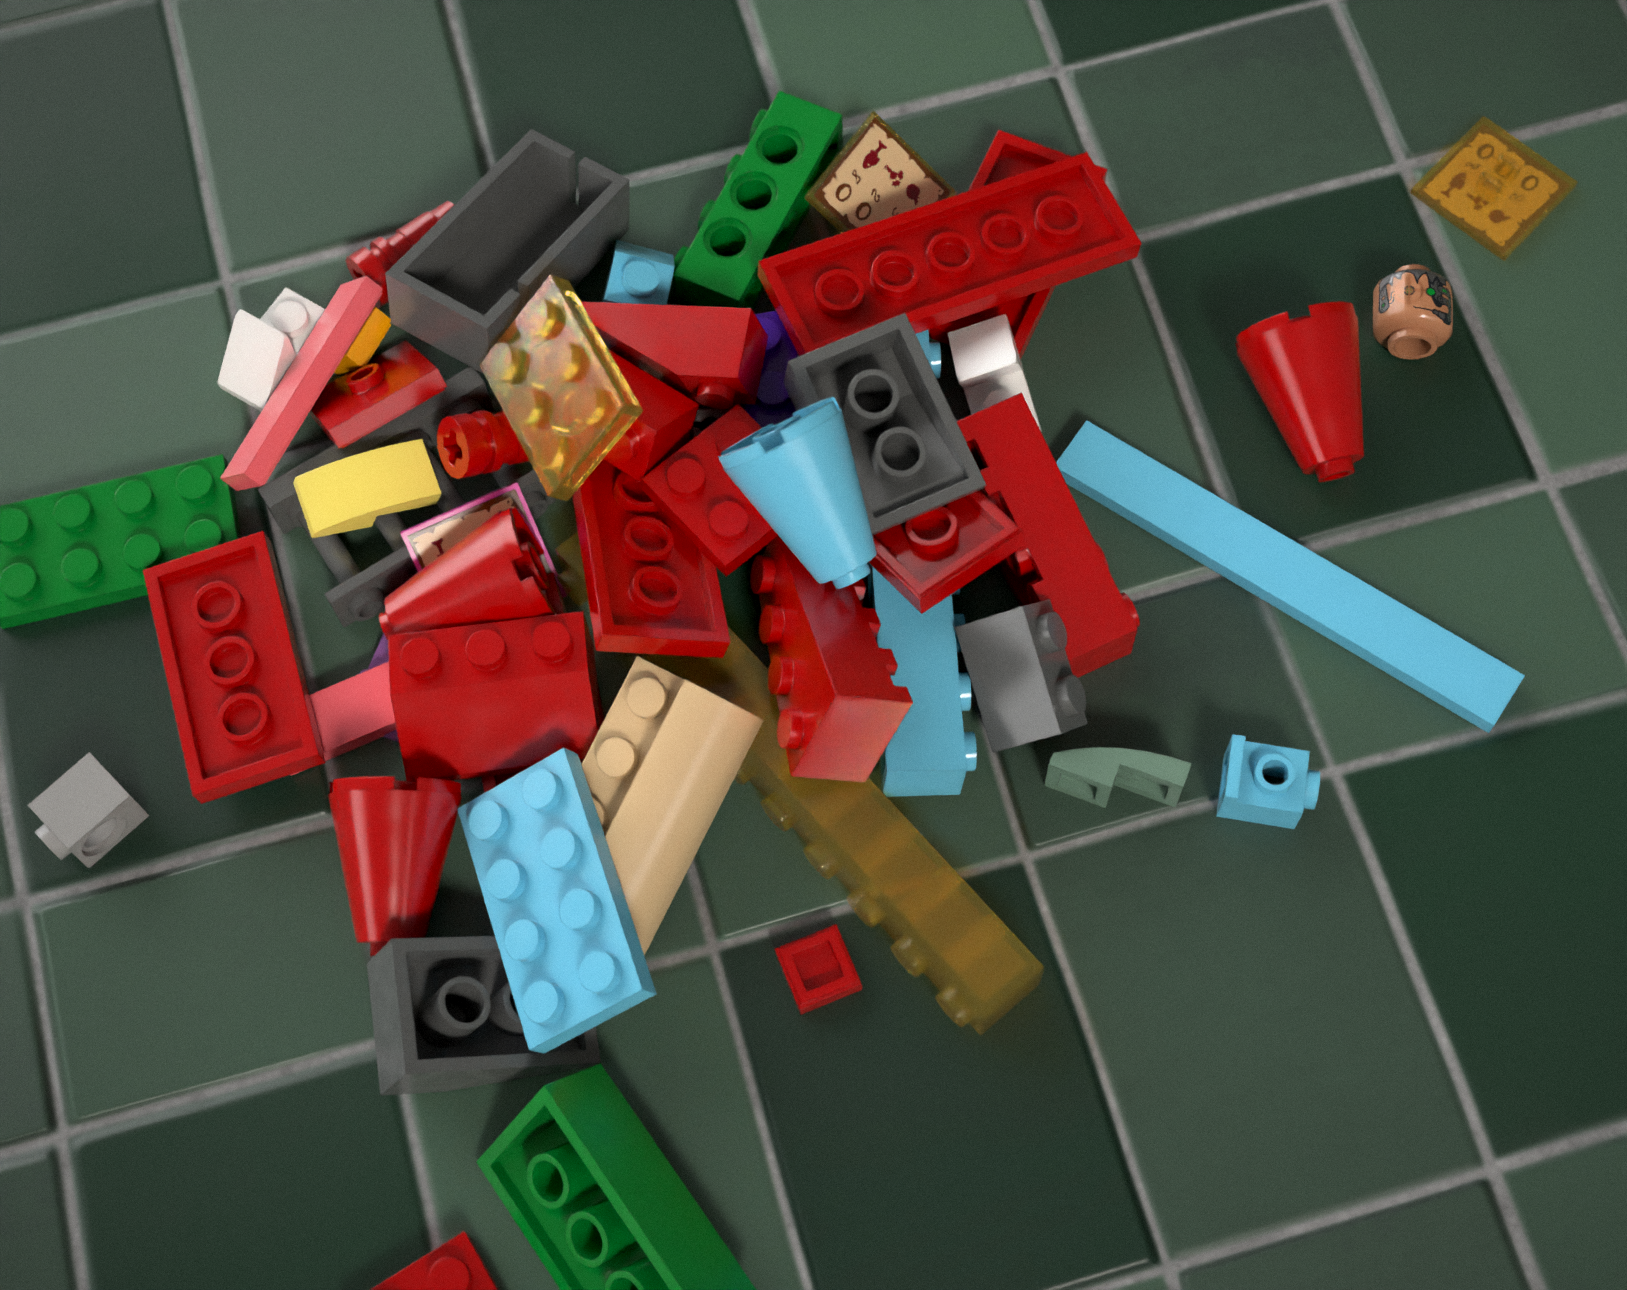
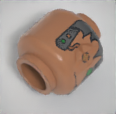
(1412, 312)

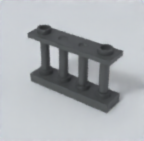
(363, 592)

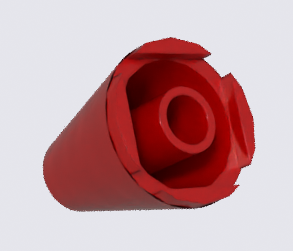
(1311, 384)
(479, 580)
(392, 851)

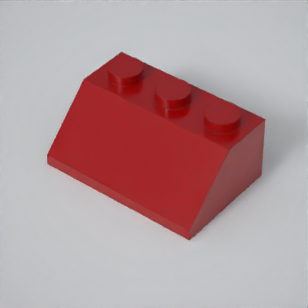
(493, 695)

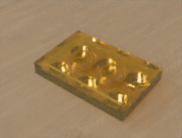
(560, 388)

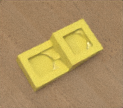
(366, 485)

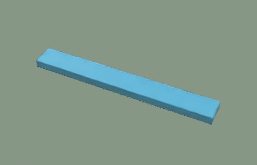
(1290, 577)

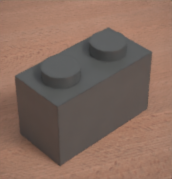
(1022, 675)

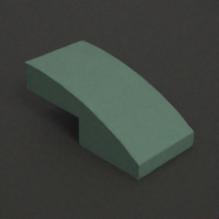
(1095, 770)

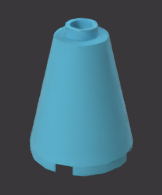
(808, 491)

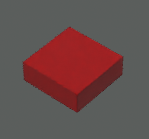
(818, 969)

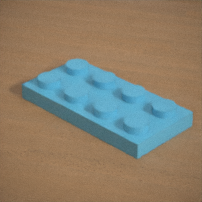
(555, 902)

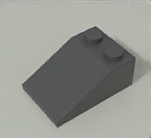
(895, 419)
(452, 1020)

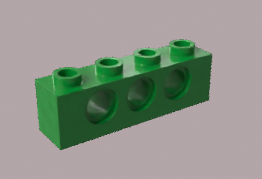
(789, 132)

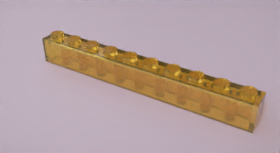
(866, 843)

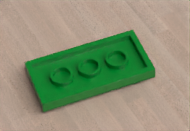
(97, 539)

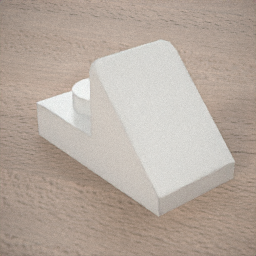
(265, 347)
(989, 364)

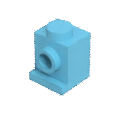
(1250, 798)

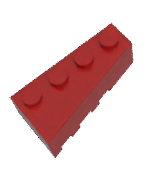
(1059, 551)
(825, 670)

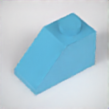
(638, 275)

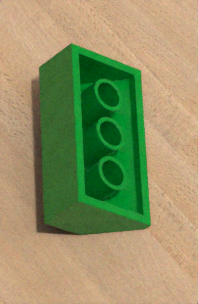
(603, 1195)

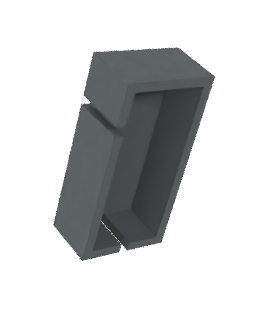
(503, 242)

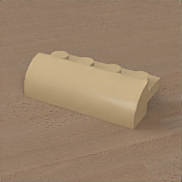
(661, 780)

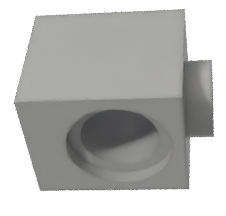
(85, 812)

